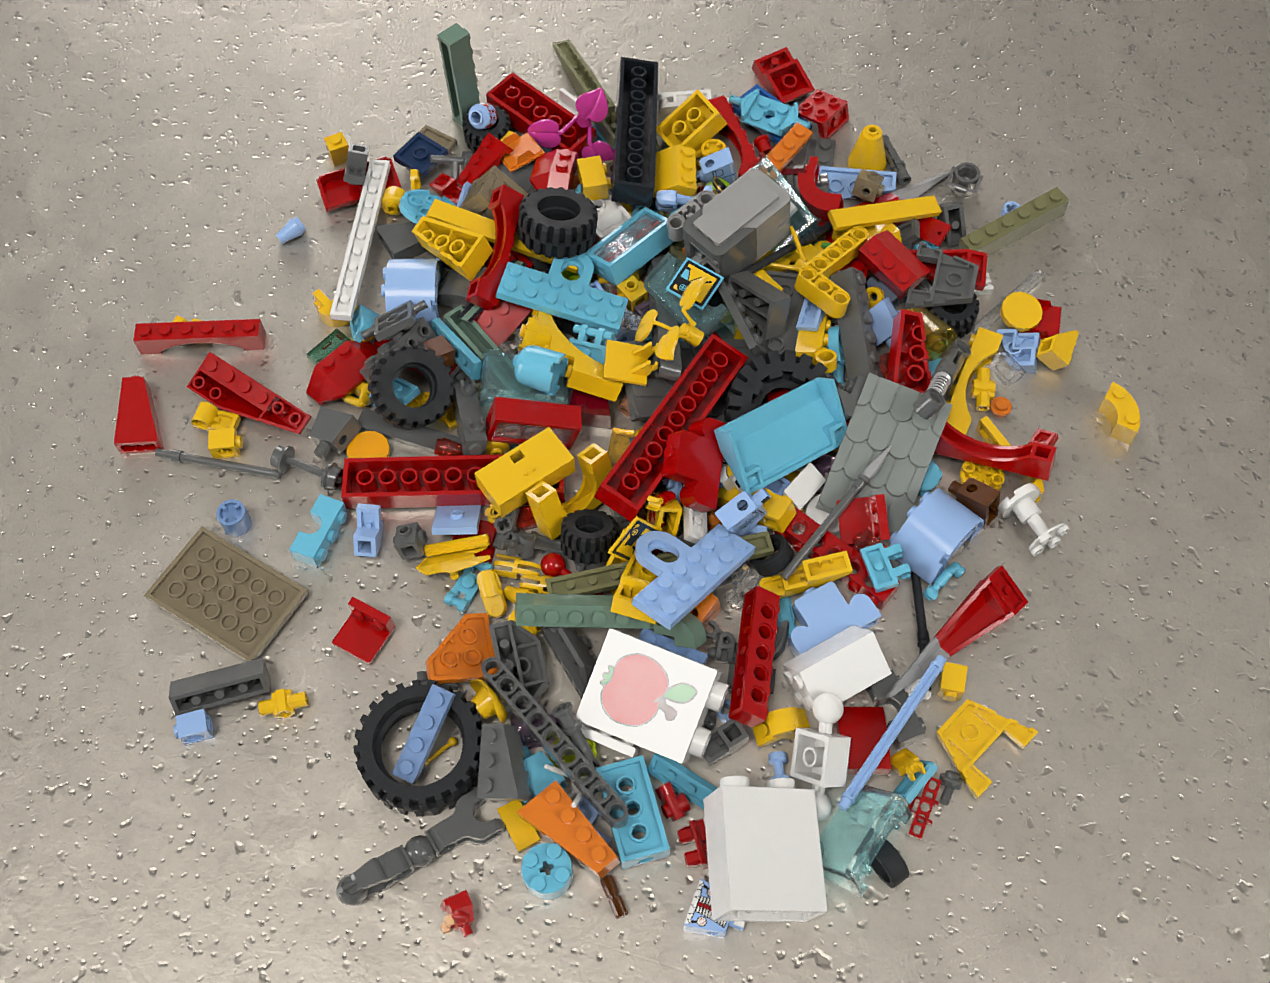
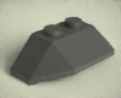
(572, 655)
(522, 656)

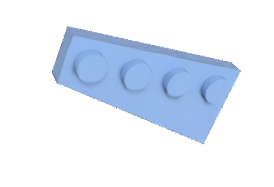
(843, 180)

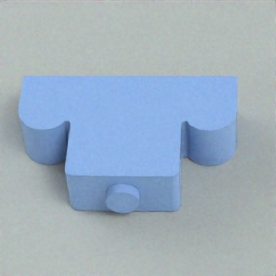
(826, 613)

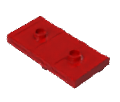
(340, 194)

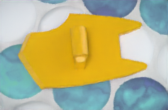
(452, 562)

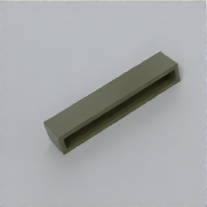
(1017, 223)

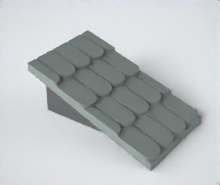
(879, 420)

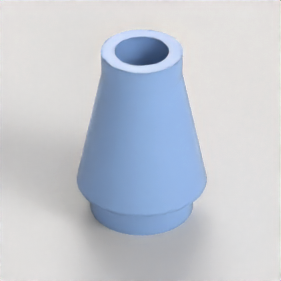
(292, 229)

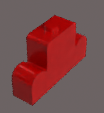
(696, 462)

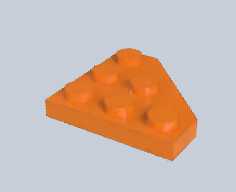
(462, 652)

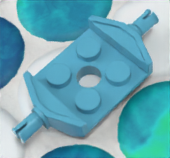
(756, 107)

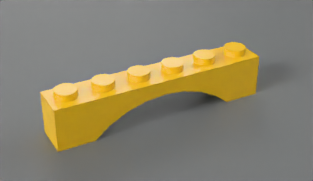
(983, 349)

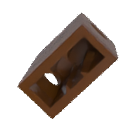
(978, 498)

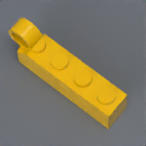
(814, 344)
(779, 508)

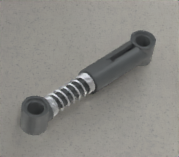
(942, 379)

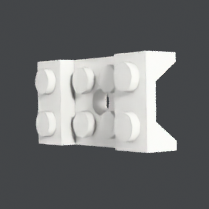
(610, 216)

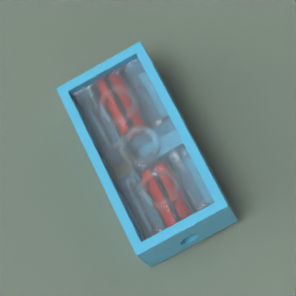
(630, 246)

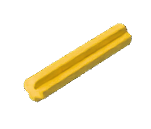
(457, 545)

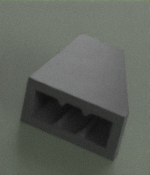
(400, 240)

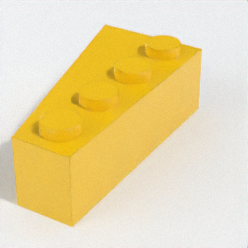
(454, 246)

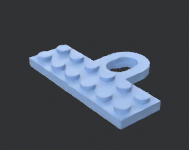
(689, 578)

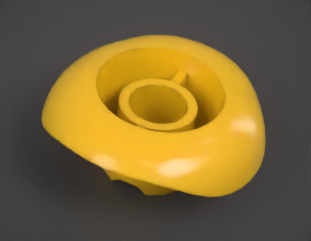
(487, 701)

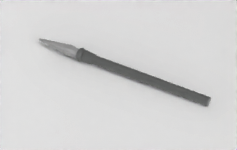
(857, 487)

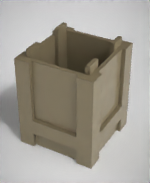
(481, 192)

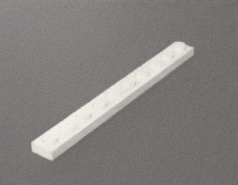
(360, 240)

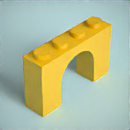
(545, 501)

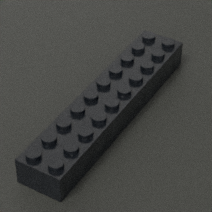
(635, 132)

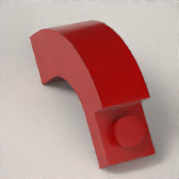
(816, 200)

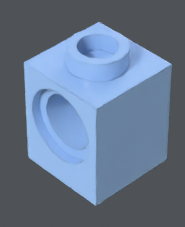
(193, 727)

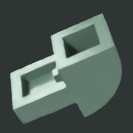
(687, 632)

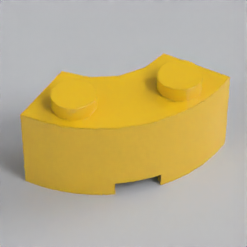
(1122, 413)

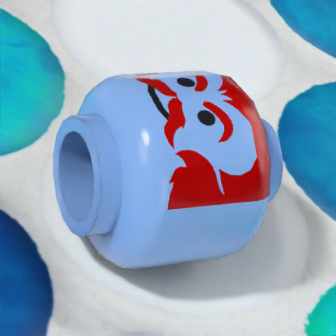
(482, 116)

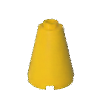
(868, 150)

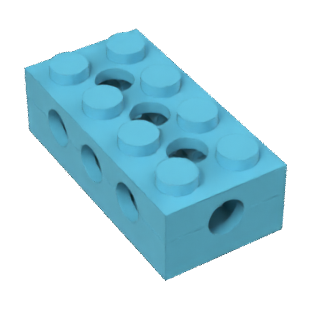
(648, 819)

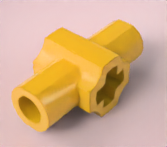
(983, 389)
(283, 703)

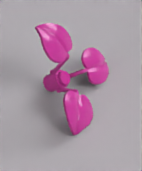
(590, 107)

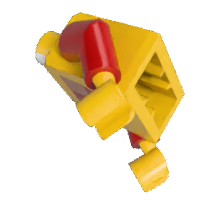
(664, 511)

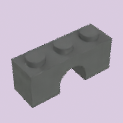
(914, 728)

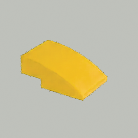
(632, 582)

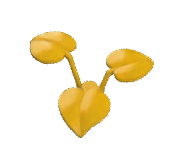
(687, 332)

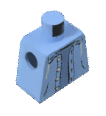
(743, 511)

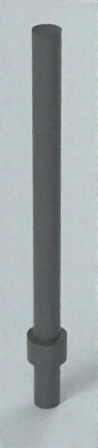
(179, 456)

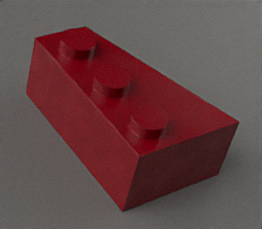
(594, 409)

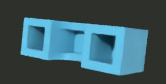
(313, 547)

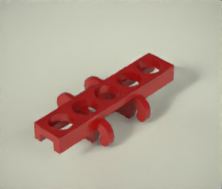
(923, 799)

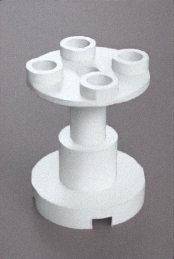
(1028, 512)

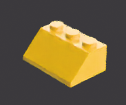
(676, 170)

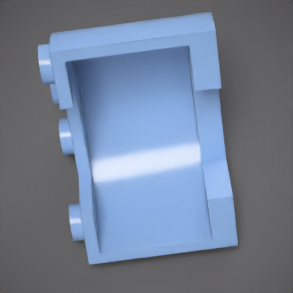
(415, 281)
(935, 533)

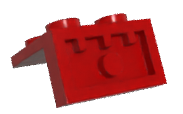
(826, 111)
(862, 515)
(364, 631)

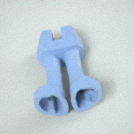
(670, 200)

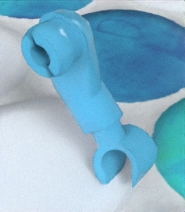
(932, 590)

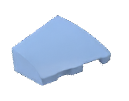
(1022, 347)

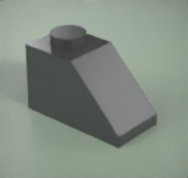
(953, 215)

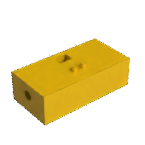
(522, 468)

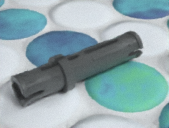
(894, 161)

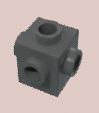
(410, 541)

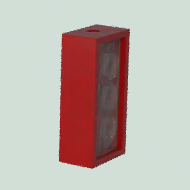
(520, 419)

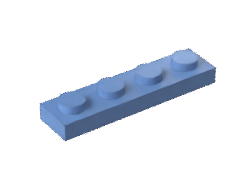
(423, 734)

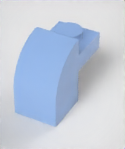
(369, 530)

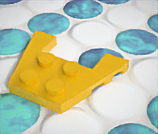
(971, 733)

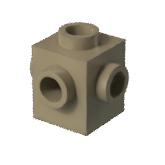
(868, 185)

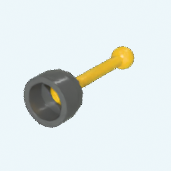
(452, 741)

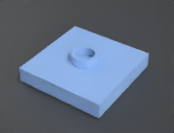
(456, 520)

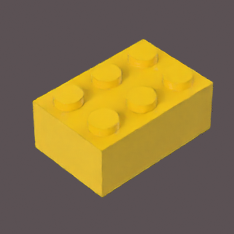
(691, 123)

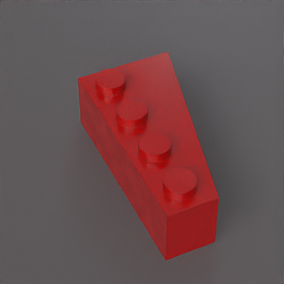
(908, 352)

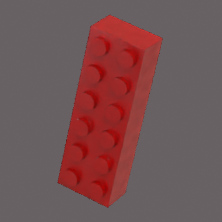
(529, 105)

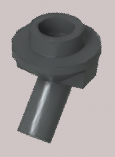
(951, 781)

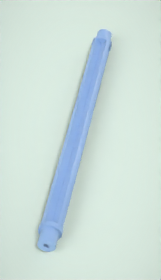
(849, 796)

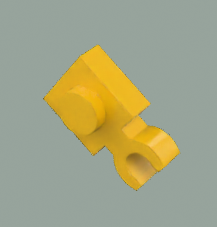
(906, 763)

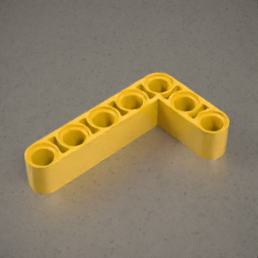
(814, 276)

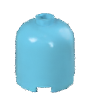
(540, 368)

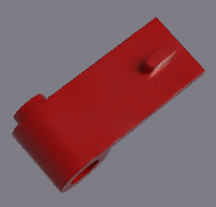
(931, 230)

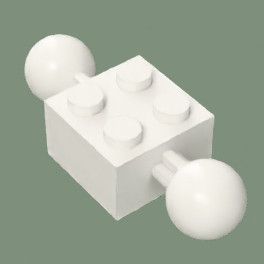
(821, 754)

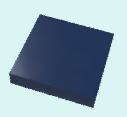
(417, 153)

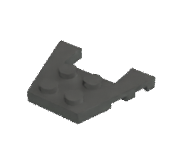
(952, 282)

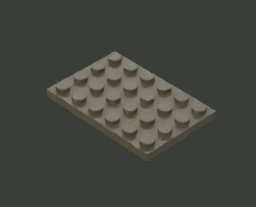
(226, 594)

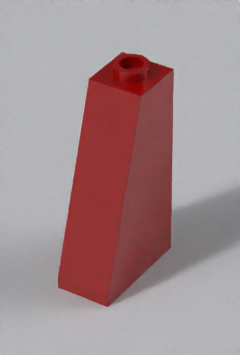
(136, 418)

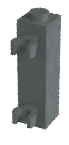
(469, 419)

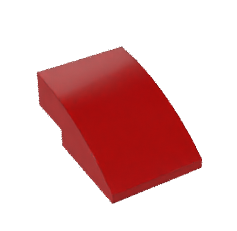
(782, 76)
(865, 728)

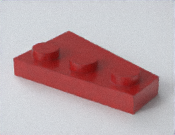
(484, 158)

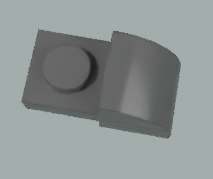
(725, 741)

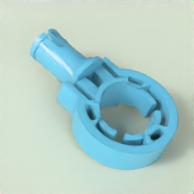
(835, 344)

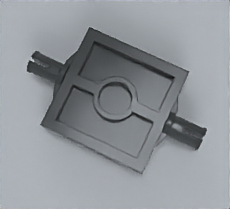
(394, 321)

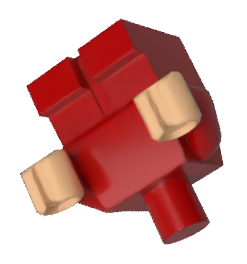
(459, 914)

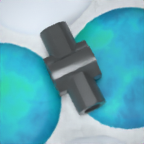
(505, 522)

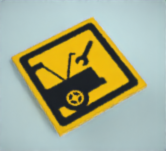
(626, 543)

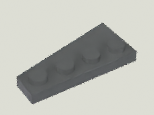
(742, 321)

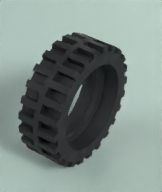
(426, 797)

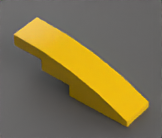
(810, 574)

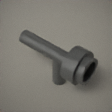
(455, 161)

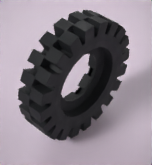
(767, 374)

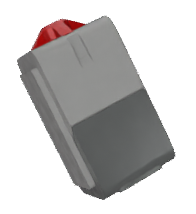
(735, 224)

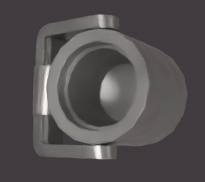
(965, 179)

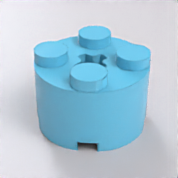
(552, 857)

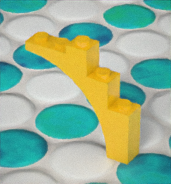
(582, 371)

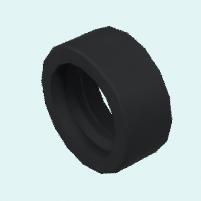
(778, 561)
(890, 865)

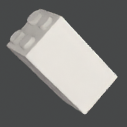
(837, 666)

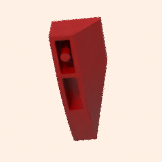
(244, 396)

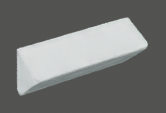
(805, 486)

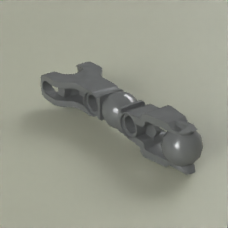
(419, 851)

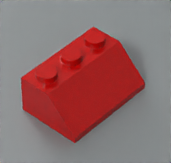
(893, 263)

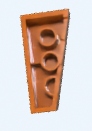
(568, 827)

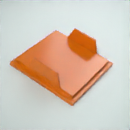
(524, 151)

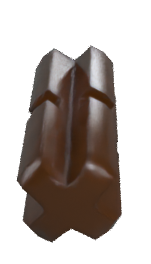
(611, 892)

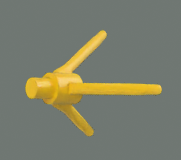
(800, 262)

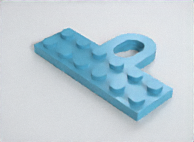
(563, 297)

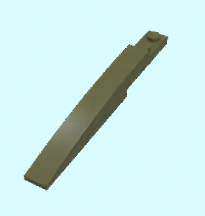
(585, 81)

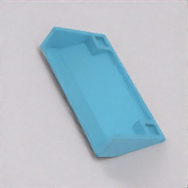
(783, 434)

